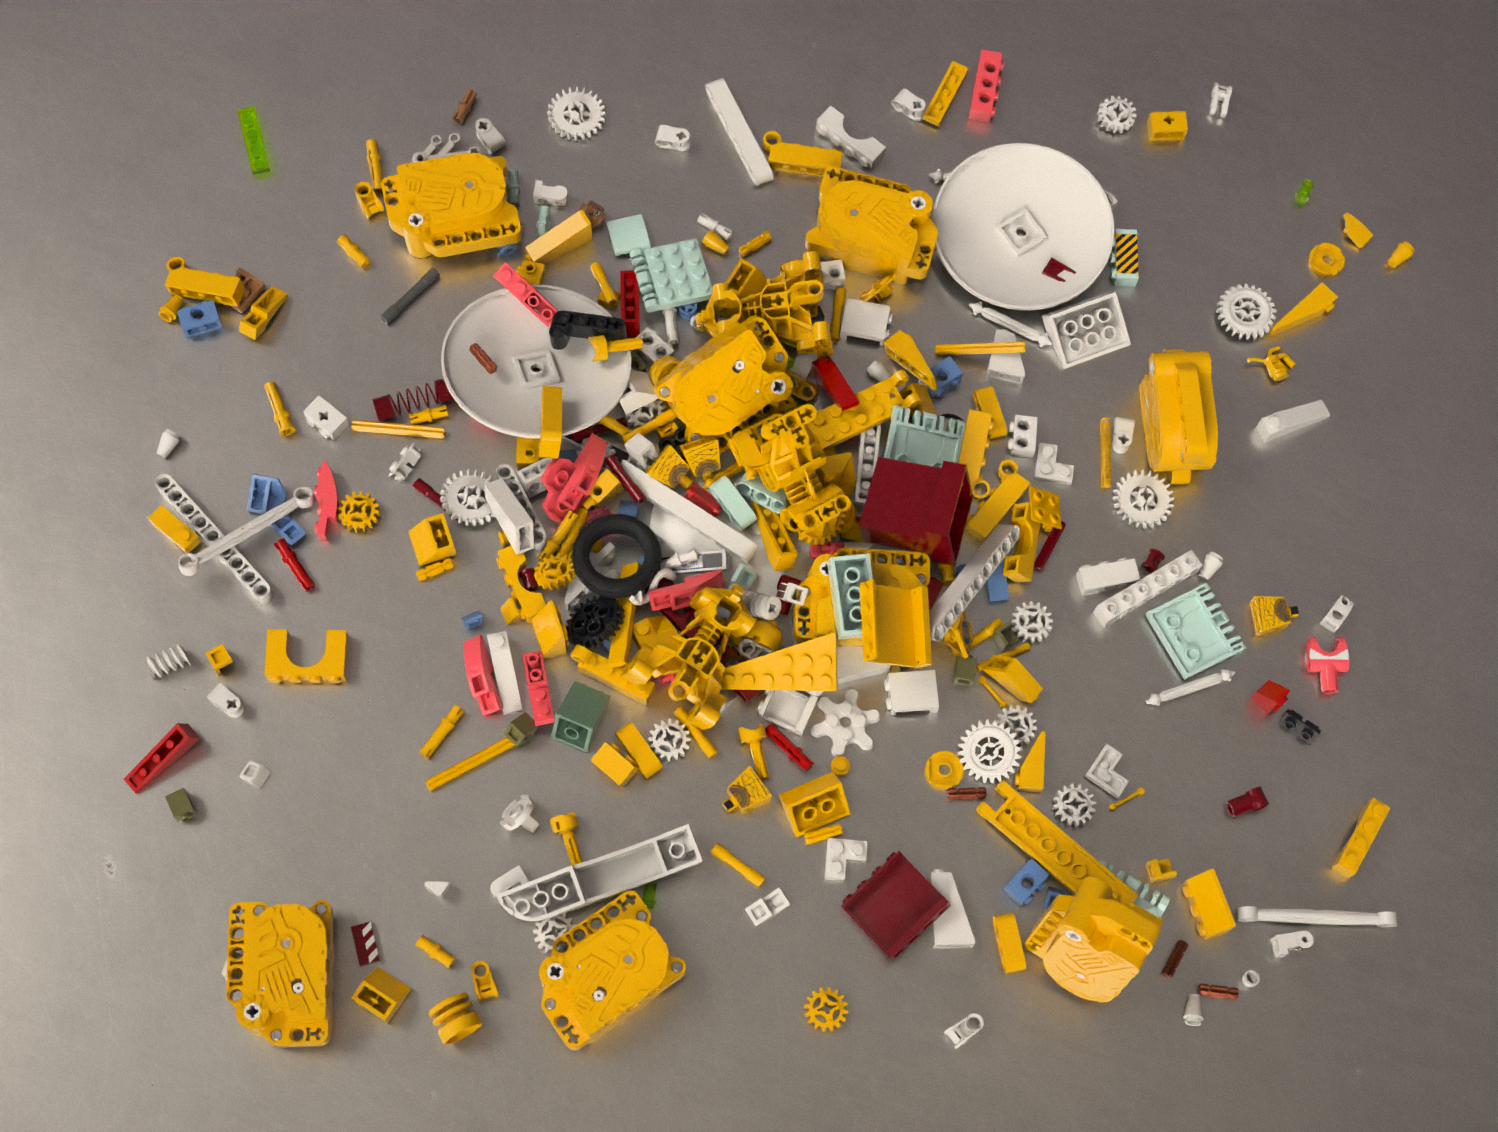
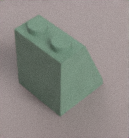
(580, 716)

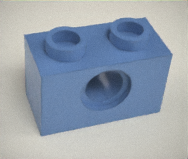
(193, 326)
(950, 371)
(1031, 872)

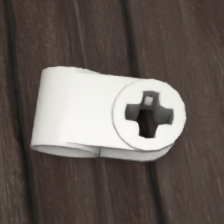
(909, 103)
(489, 135)
(672, 137)
(1122, 432)
(224, 699)
(963, 1030)

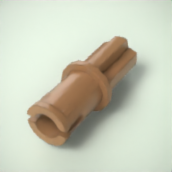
(464, 107)

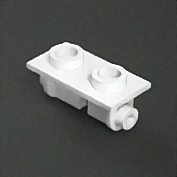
(409, 456)

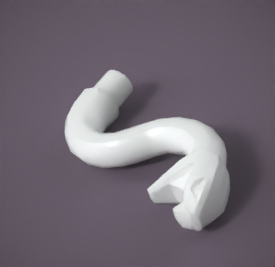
(639, 599)

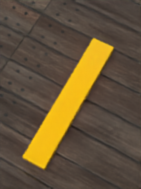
(621, 642)

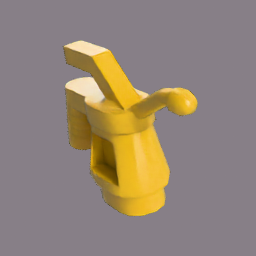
(1275, 367)

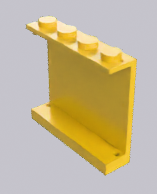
(895, 625)

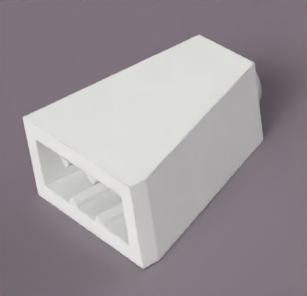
(1005, 365)

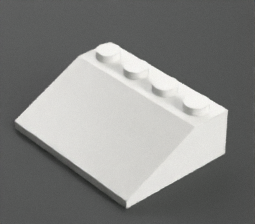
(1087, 329)

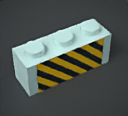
(1124, 258)

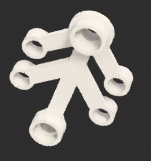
(444, 152)

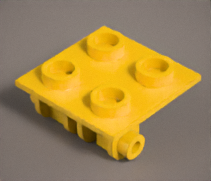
(880, 290)
(1045, 508)

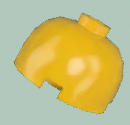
(766, 634)

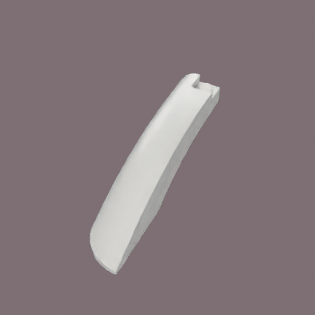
(603, 876)

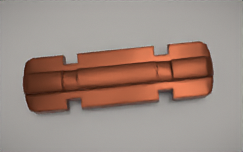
(483, 358)
(967, 793)
(1175, 958)
(1218, 991)

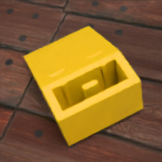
(550, 631)

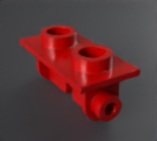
(703, 500)

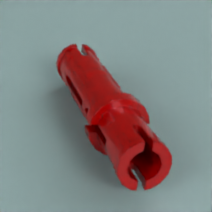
(289, 557)
(795, 753)

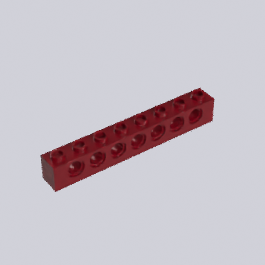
(730, 655)

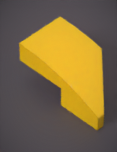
(1356, 230)

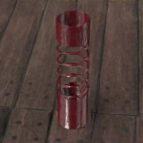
(384, 407)

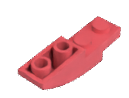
(526, 293)
(585, 475)
(328, 501)
(680, 595)
(479, 675)
(538, 688)

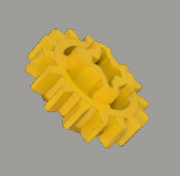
(355, 519)
(554, 572)
(828, 1018)

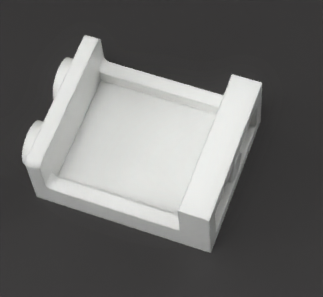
(866, 320)
(911, 691)
(787, 710)

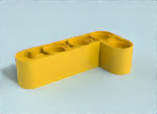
(550, 422)

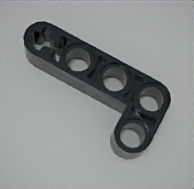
(584, 325)

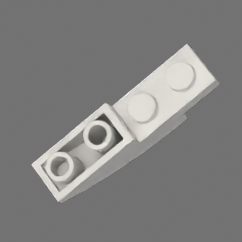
(577, 589)

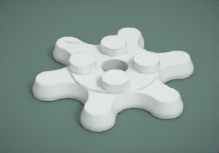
(842, 735)

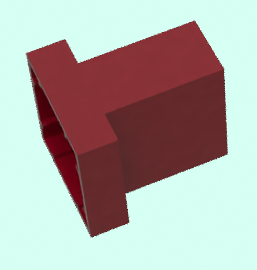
(918, 508)

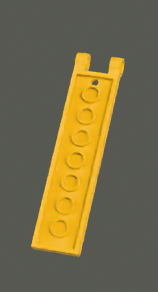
(836, 426)
(1049, 844)

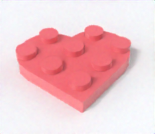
(555, 479)

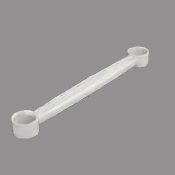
(245, 531)
(1311, 916)

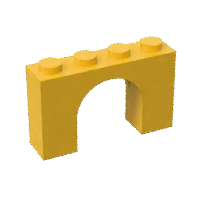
(330, 668)

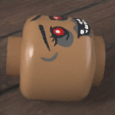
(594, 213)

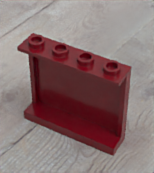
(895, 905)

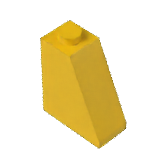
(1013, 677)

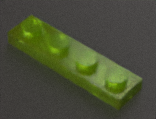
(253, 140)

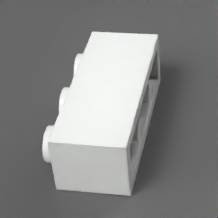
(1107, 576)

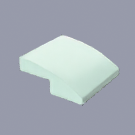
(628, 234)

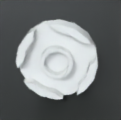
(519, 814)

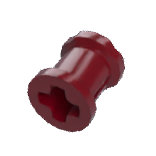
(1157, 556)
(529, 580)

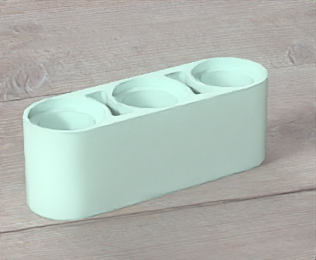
(757, 492)
(732, 503)

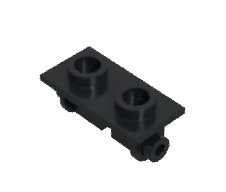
(1304, 730)

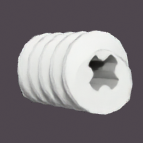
(762, 605)
(166, 661)

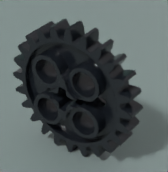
(594, 622)

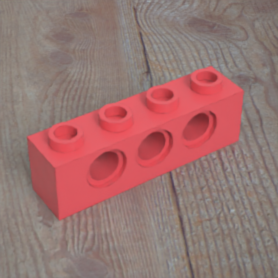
(987, 62)

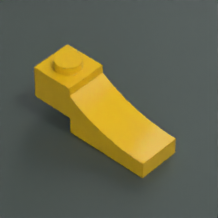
(261, 312)
(174, 529)

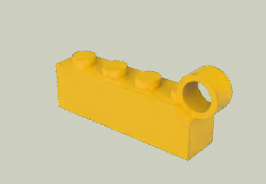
(800, 158)
(202, 284)
(973, 447)
(999, 504)
(597, 668)

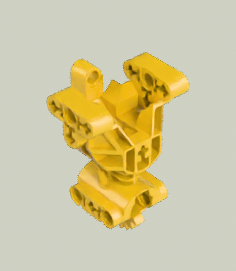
(778, 307)
(791, 463)
(695, 658)

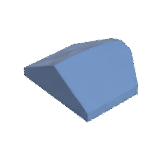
(265, 494)

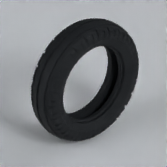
(611, 525)

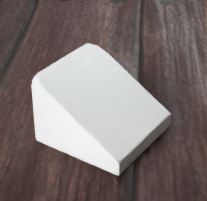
(254, 773)
(438, 888)

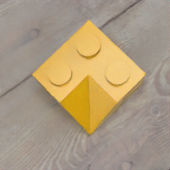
(839, 471)
(653, 631)

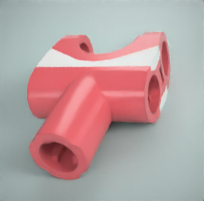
(1327, 663)

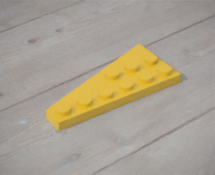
(796, 667)

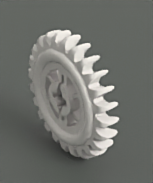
(575, 103)
(1241, 317)
(1148, 487)
(473, 488)
(973, 760)

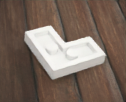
(1047, 468)
(1102, 772)
(839, 852)

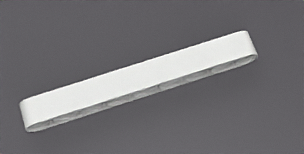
(691, 514)
(209, 531)
(971, 579)

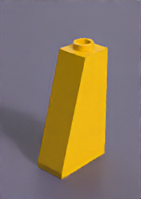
(561, 239)

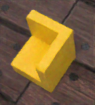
(219, 658)
(1160, 870)

